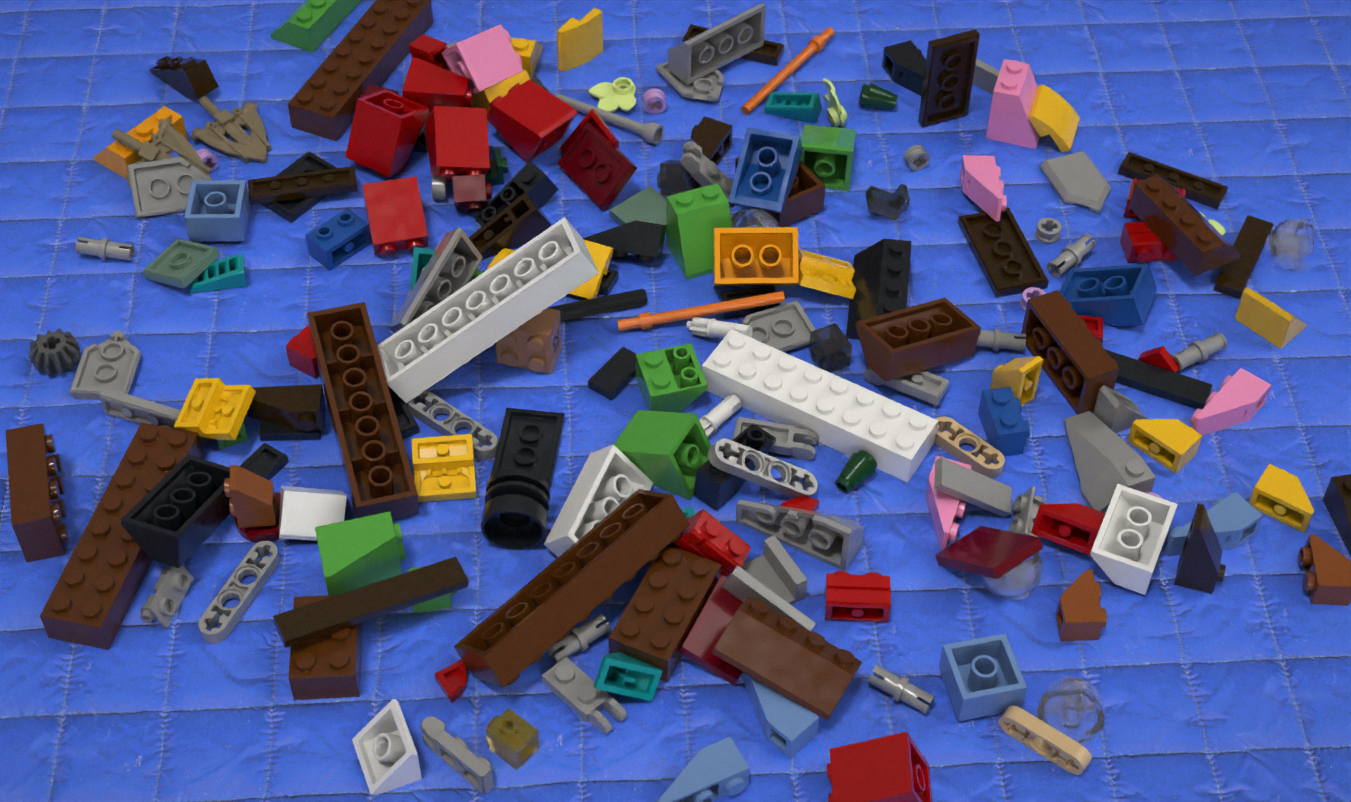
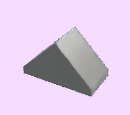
(1116, 409)

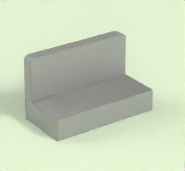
(778, 571)

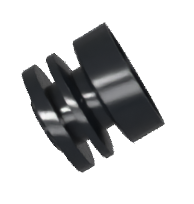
(515, 509)

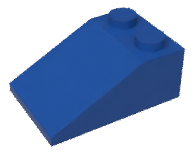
(765, 170)
(1111, 292)

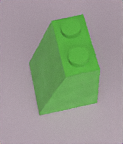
(829, 154)
(691, 227)
(666, 448)
(360, 552)

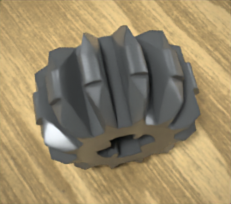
(54, 352)

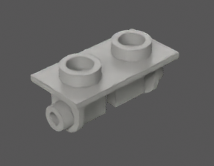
(1025, 509)
(169, 594)

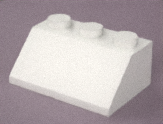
(1132, 537)

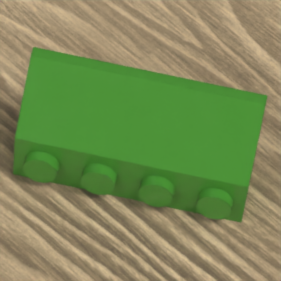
(313, 22)

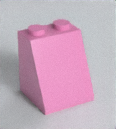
(484, 58)
(1012, 106)

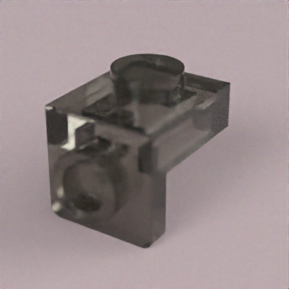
(886, 203)

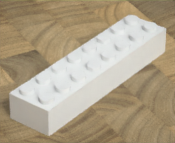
(486, 310)
(819, 401)

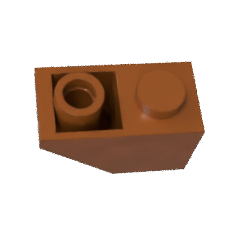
(251, 498)
(1326, 573)
(1079, 610)

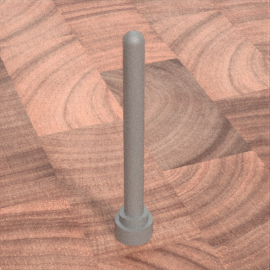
(650, 131)

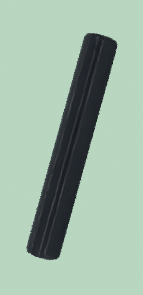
(602, 304)

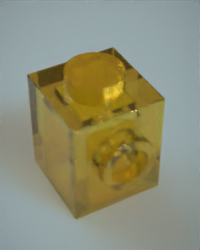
(512, 738)

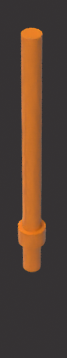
(815, 45)
(647, 320)

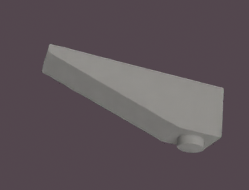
(1104, 461)
(810, 532)

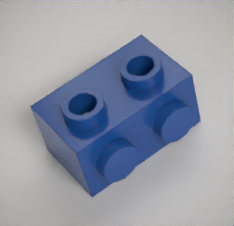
(338, 239)
(1003, 421)

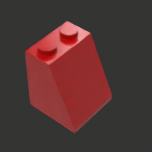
(436, 86)
(530, 119)
(385, 131)
(457, 141)
(395, 215)
(879, 771)

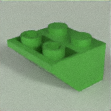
(670, 378)

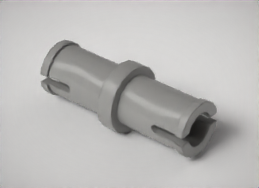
(105, 248)
(1071, 255)
(1002, 340)
(1200, 350)
(579, 638)
(901, 689)

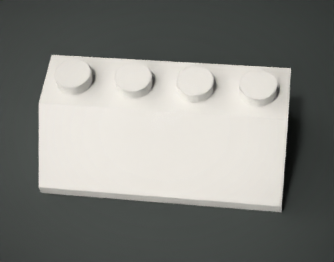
(600, 488)

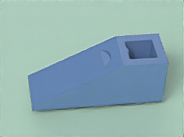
(1231, 519)
(781, 719)
(710, 775)

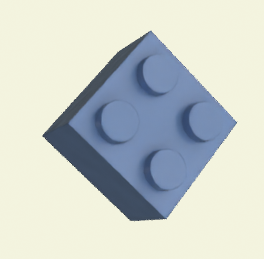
(217, 210)
(982, 676)

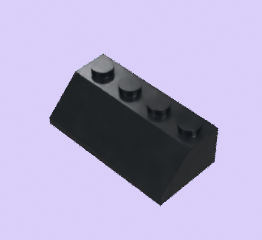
(879, 281)
(180, 511)

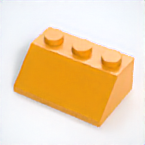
(118, 155)
(755, 256)

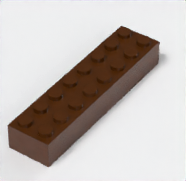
(362, 58)
(362, 412)
(107, 561)
(571, 587)

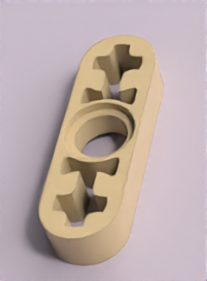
(963, 435)
(1045, 740)

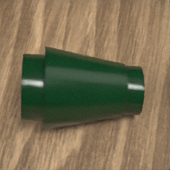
(877, 97)
(856, 471)

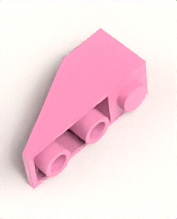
(982, 184)
(1234, 404)
(944, 509)

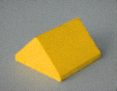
(1267, 318)

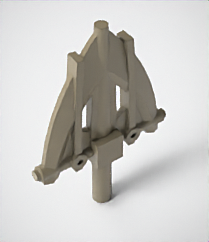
(163, 142)
(245, 146)

